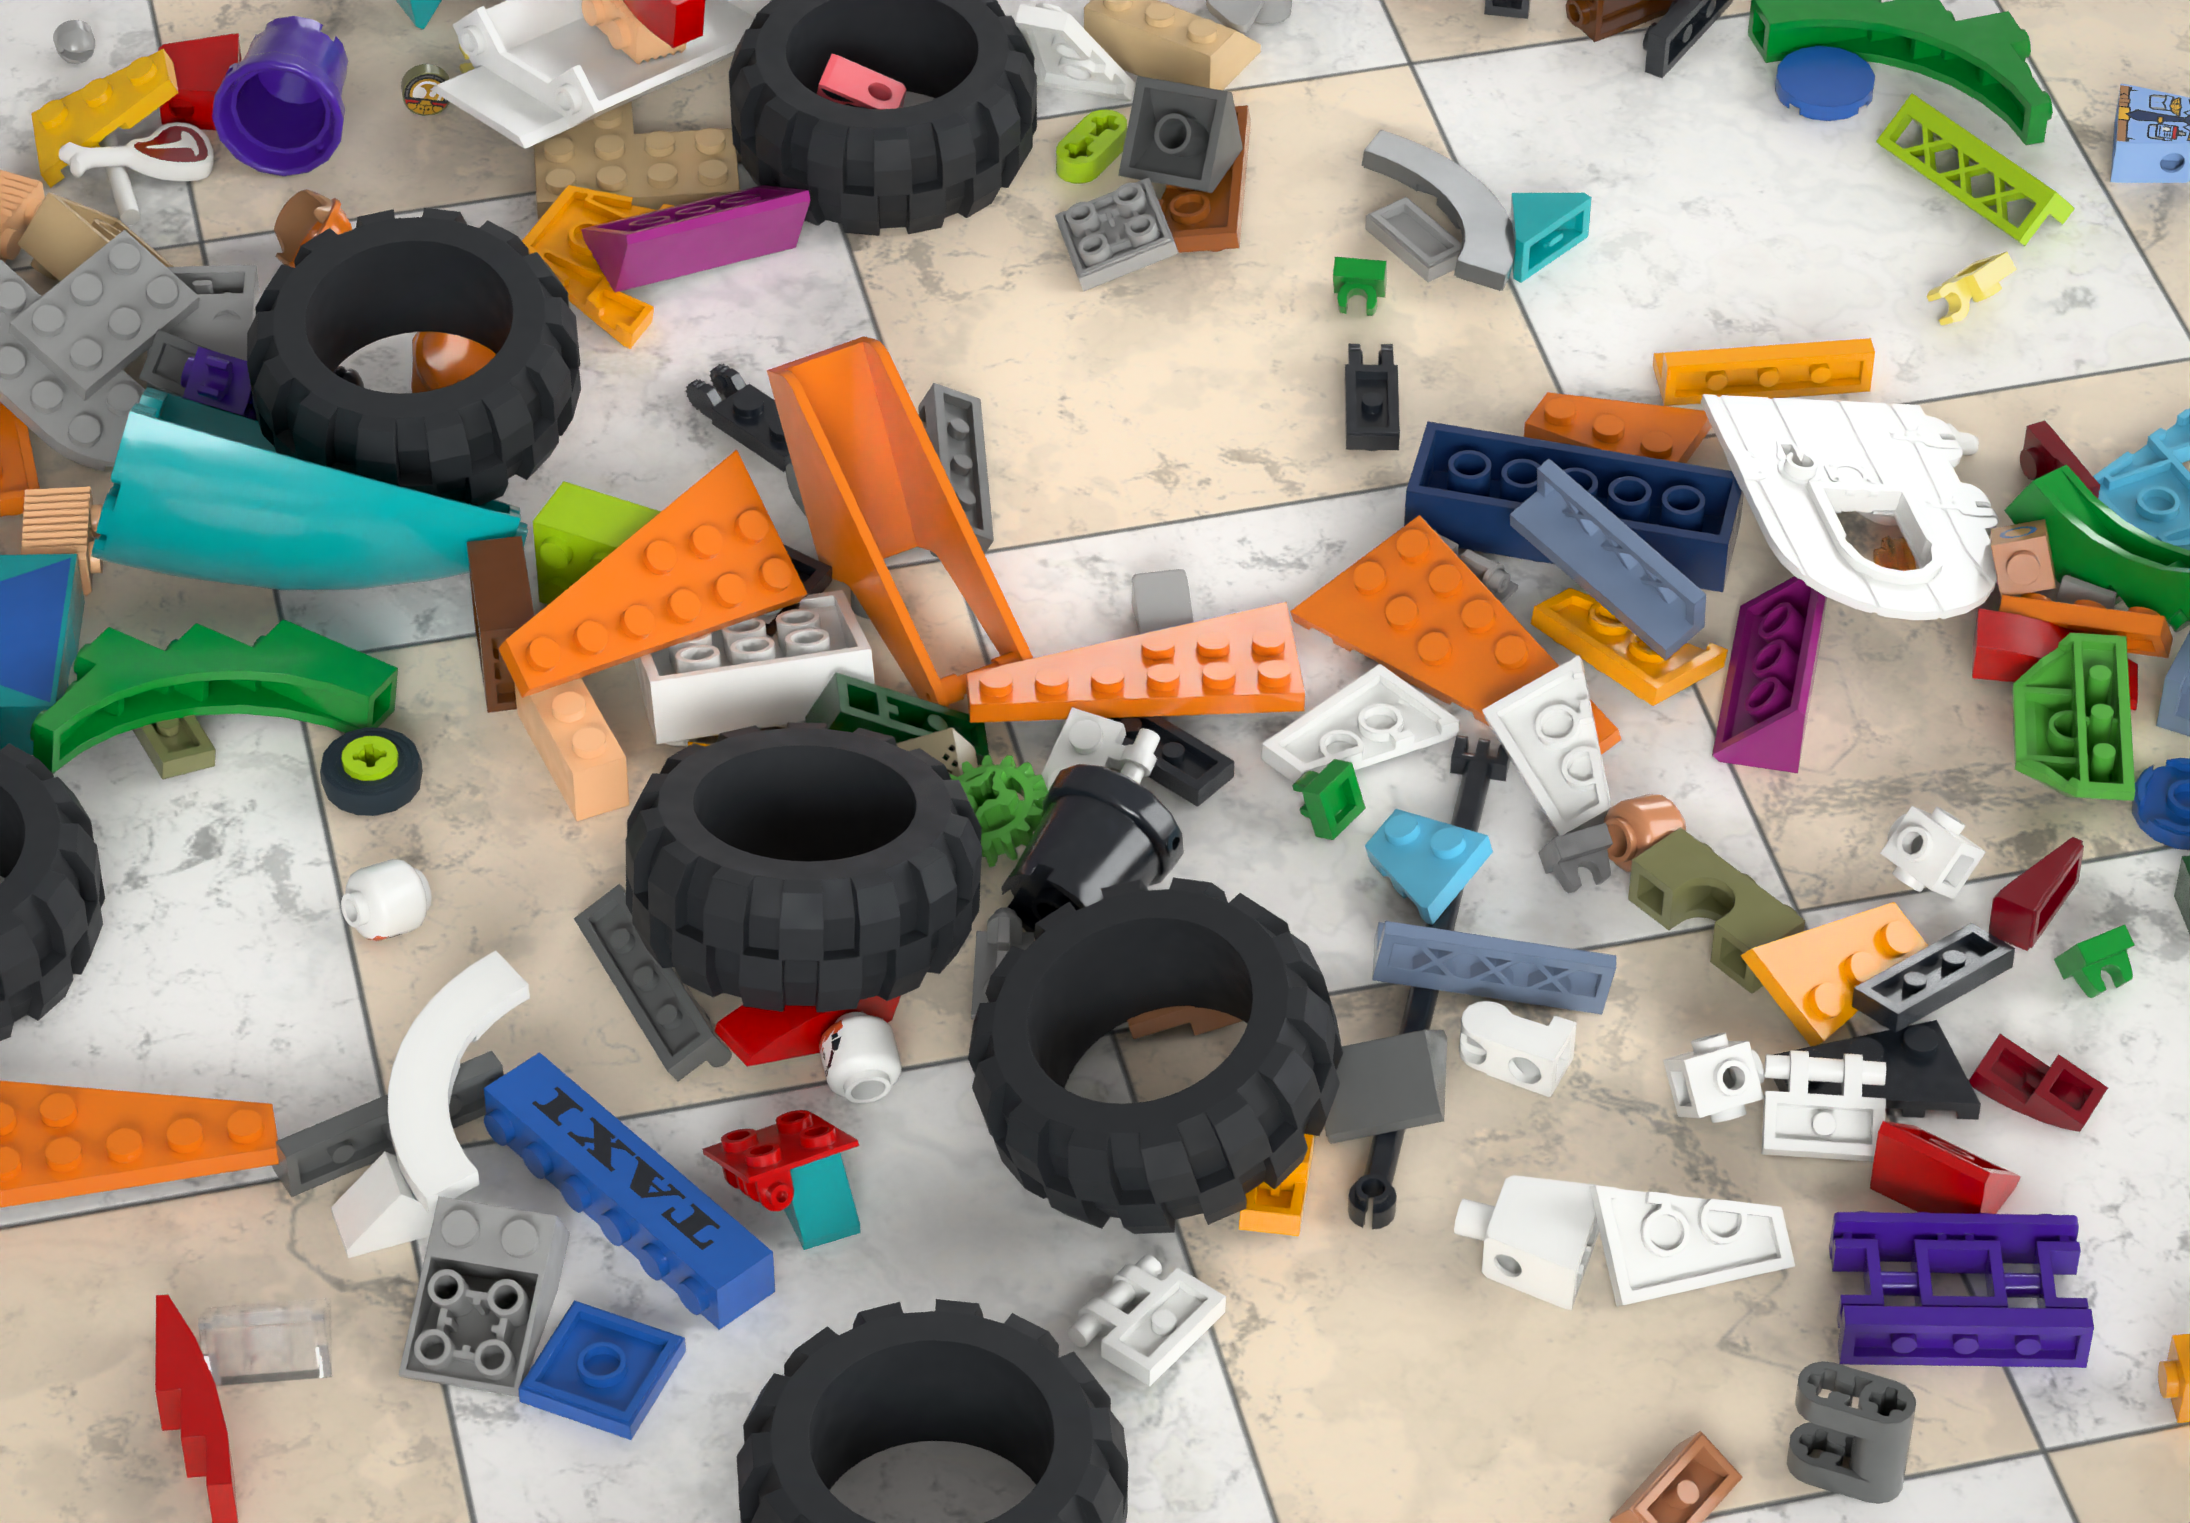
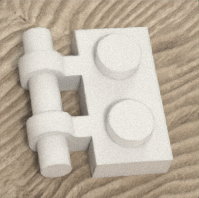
(1099, 742)
(1821, 1123)
(1158, 1329)

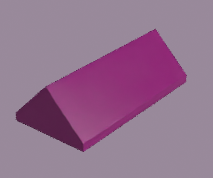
(697, 235)
(1771, 678)

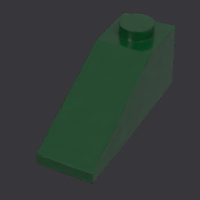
(860, 704)

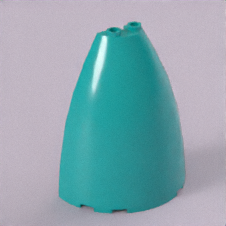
(218, 504)

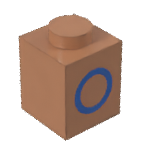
(2023, 558)

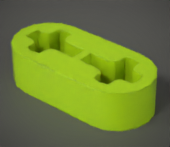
(1082, 141)

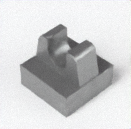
(1578, 849)

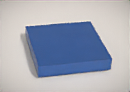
(602, 1370)

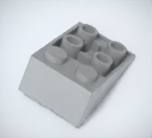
(224, 310)
(483, 1295)

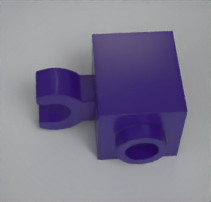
(218, 382)

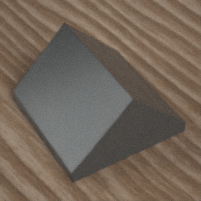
(1180, 135)
(1389, 1085)

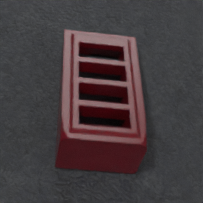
(2033, 898)

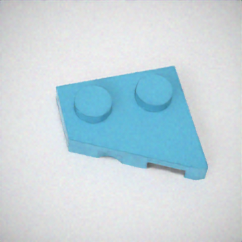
(1427, 859)

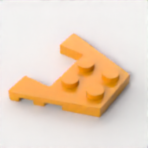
(561, 245)

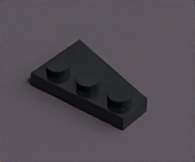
(1919, 1071)

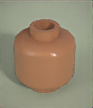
(1639, 825)

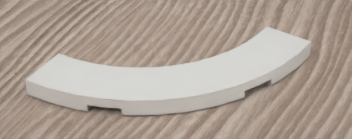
(427, 1071)

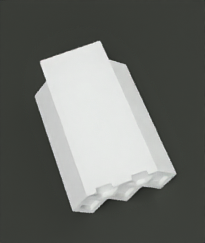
(551, 70)

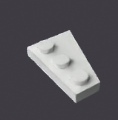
(1068, 55)

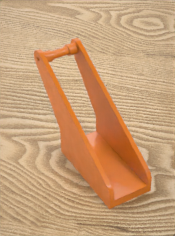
(880, 491)

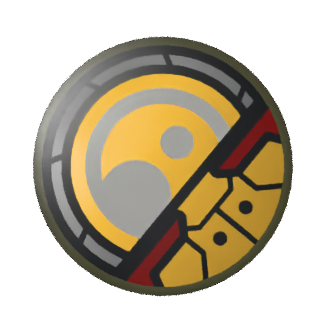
(417, 92)

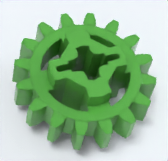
(1002, 816)

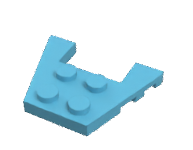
(2153, 485)

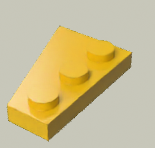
(101, 108)

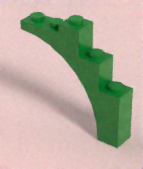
(1973, 54)
(2104, 549)
(208, 673)

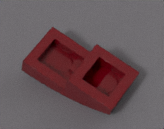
(2050, 1094)

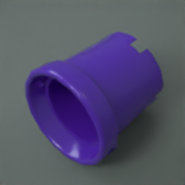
(284, 99)

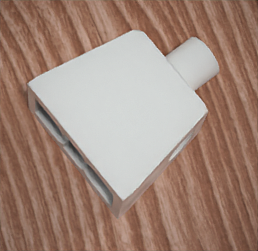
(1535, 1236)

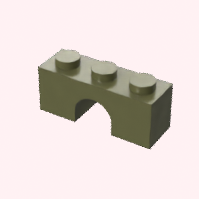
(1689, 880)

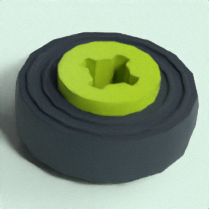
(371, 771)

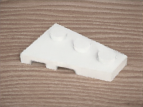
(1362, 725)
(1555, 746)
(1682, 1243)

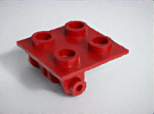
(762, 1158)

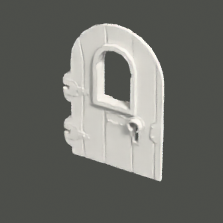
(1867, 462)

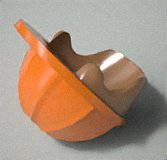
(303, 219)

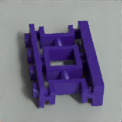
(1960, 1327)

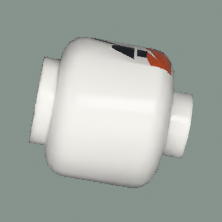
(386, 899)
(860, 1057)

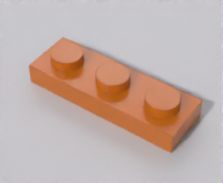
(2144, 628)

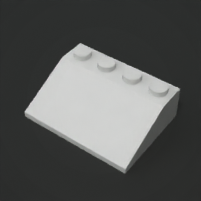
(750, 678)

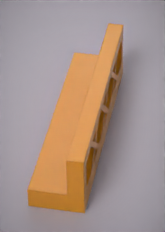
(1766, 371)

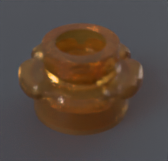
(1894, 554)

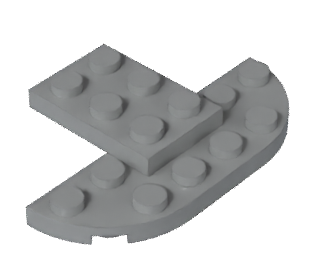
(71, 345)

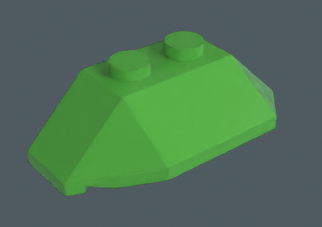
(2077, 719)

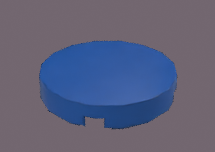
(1825, 82)
(2163, 803)

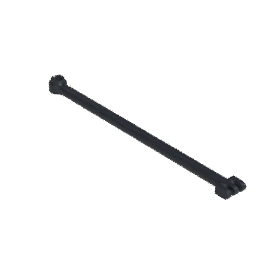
(1421, 1002)

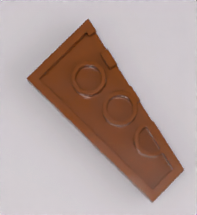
(1210, 219)

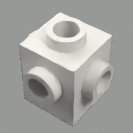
(1931, 851)
(1715, 1078)

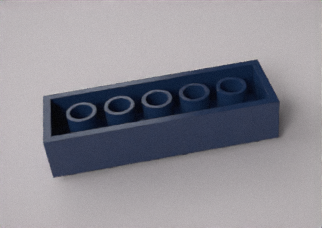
(1475, 478)

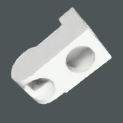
(1516, 1047)

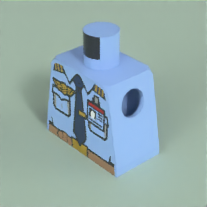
(2151, 137)

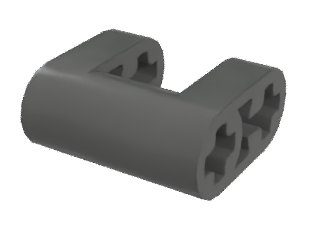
(1872, 1436)

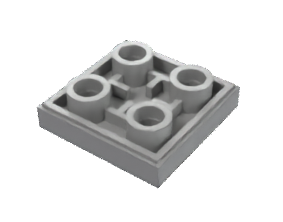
(1116, 234)

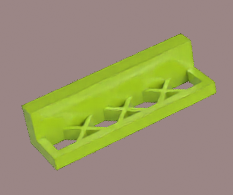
(1986, 161)

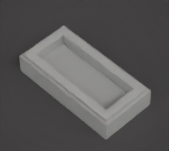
(1415, 238)

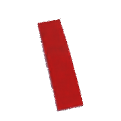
(191, 1403)

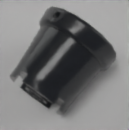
(1092, 836)

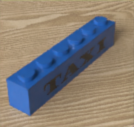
(629, 1191)

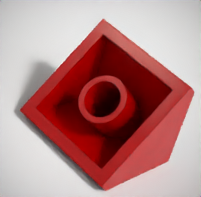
(1936, 1174)

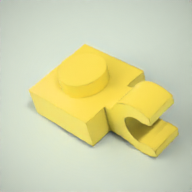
(1976, 281)

